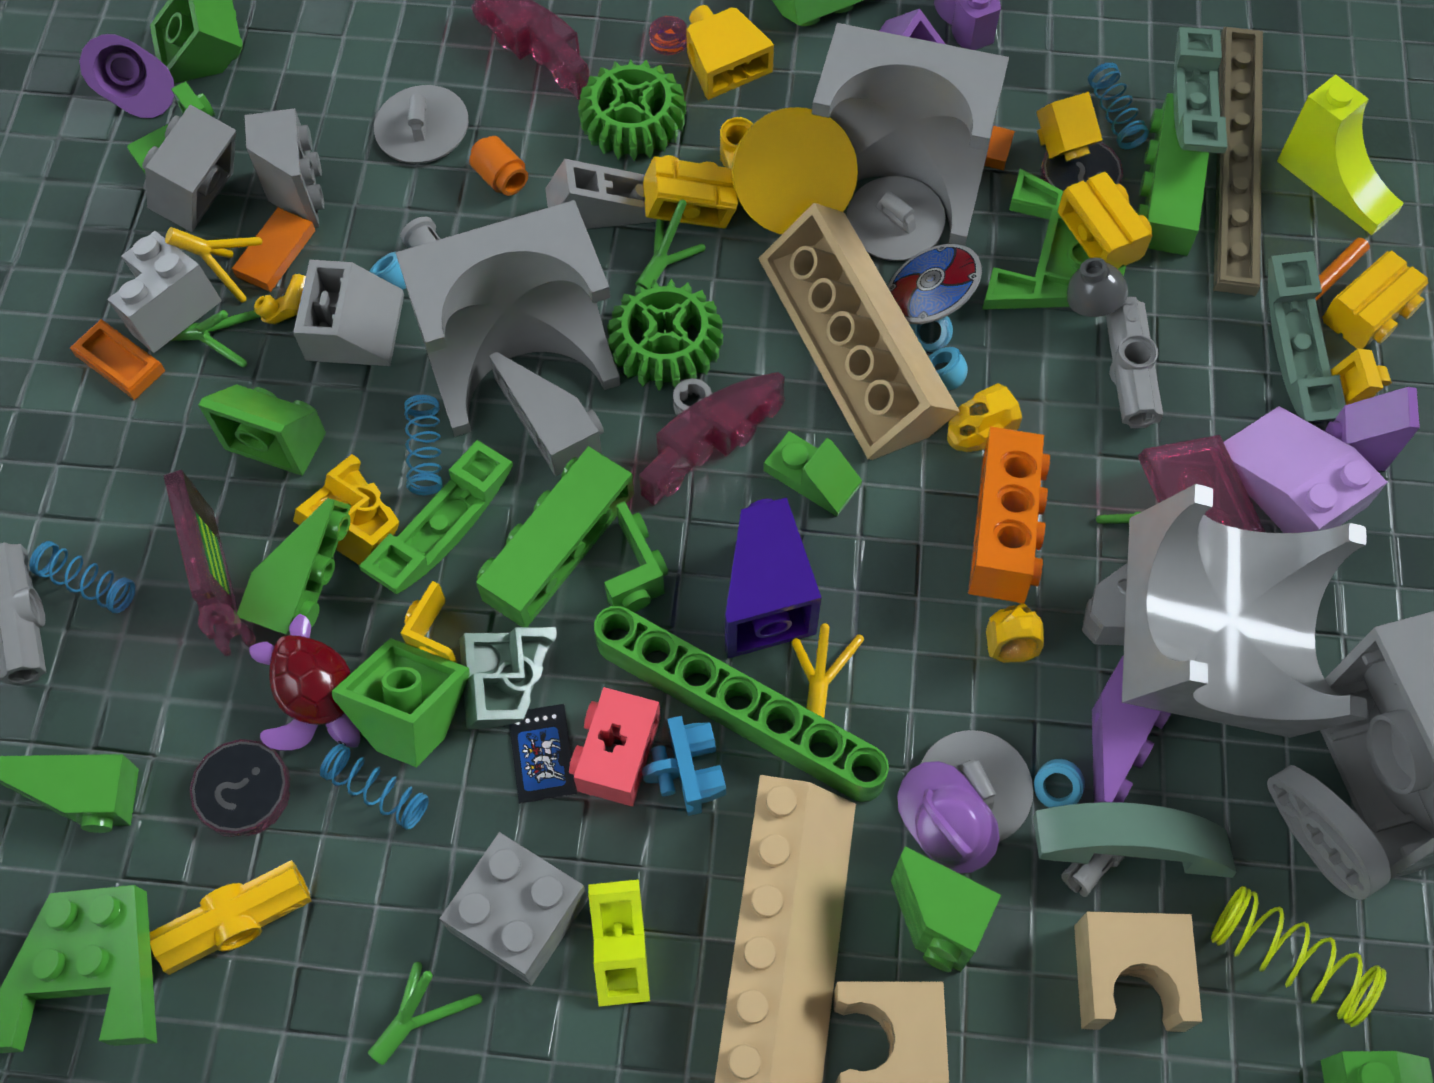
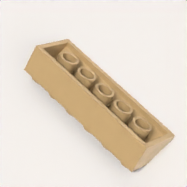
(857, 333)
(787, 936)

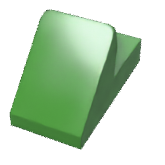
(814, 472)

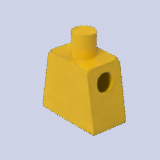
(726, 50)

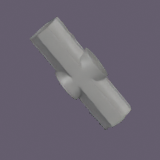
(1138, 382)
(20, 619)

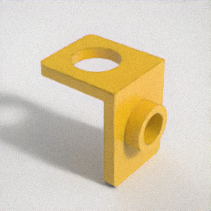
(419, 620)

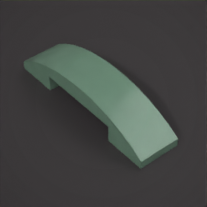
(1197, 91)
(1300, 339)
(1133, 830)

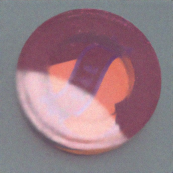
(668, 35)

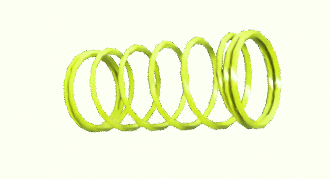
(1232, 915)

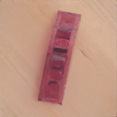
(535, 30)
(718, 422)

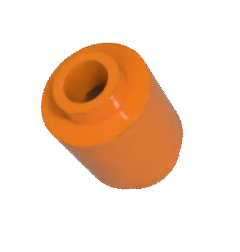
(498, 165)

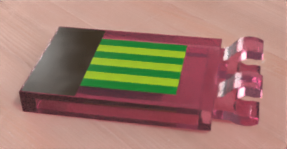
(205, 563)

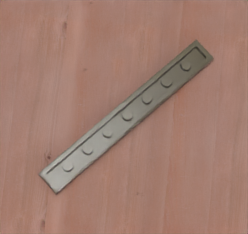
(1239, 169)

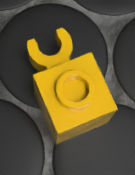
(1069, 127)

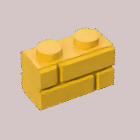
(702, 185)
(1105, 221)
(1375, 300)

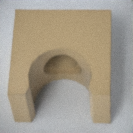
(1141, 946)
(913, 1025)

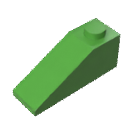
(82, 788)

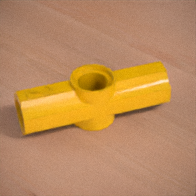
(229, 917)

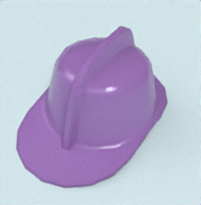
(127, 75)
(948, 817)

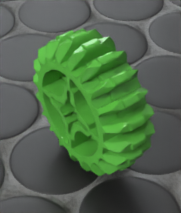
(632, 98)
(665, 350)

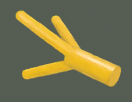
(205, 248)
(818, 678)

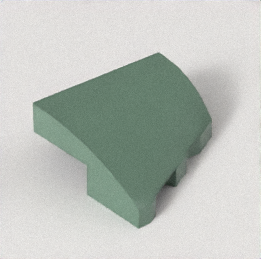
(502, 673)

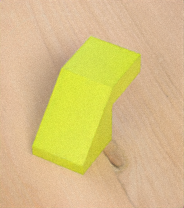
(619, 943)

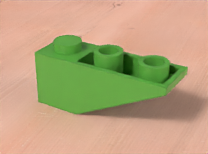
(296, 570)

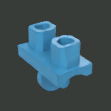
(697, 785)

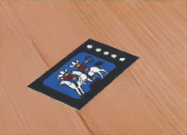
(542, 755)

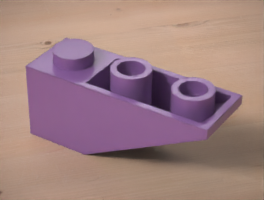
(1119, 739)

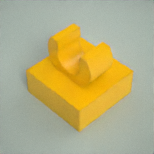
(1361, 376)

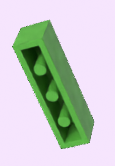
(1172, 186)
(554, 537)

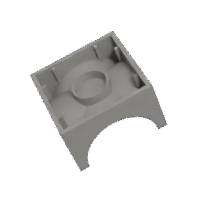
(914, 111)
(508, 292)
(1229, 619)
(1391, 753)

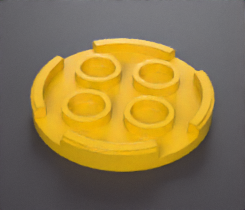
(790, 164)

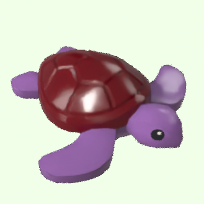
(302, 685)

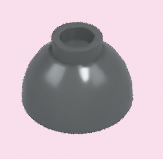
(1096, 289)

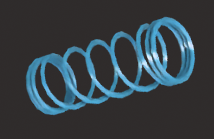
(1104, 84)
(422, 475)
(33, 564)
(419, 801)

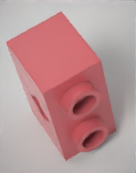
(615, 774)

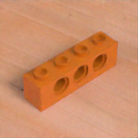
(1008, 516)

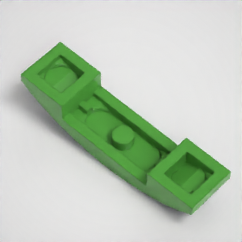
(442, 522)

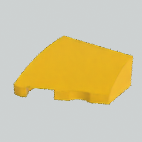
(369, 516)

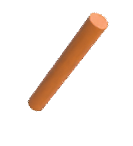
(1342, 264)

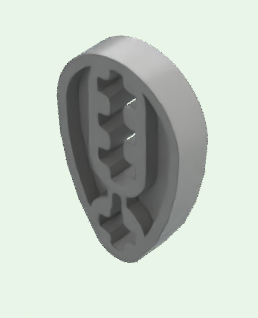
(1330, 833)

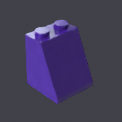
(770, 583)

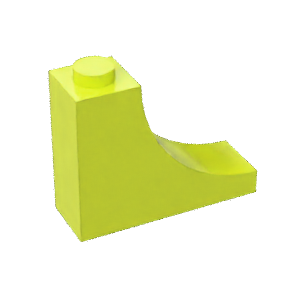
(1331, 155)

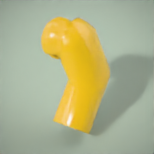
(283, 308)

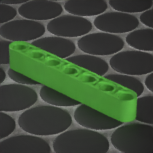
(749, 722)

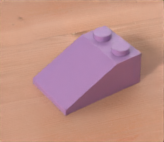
(1302, 473)

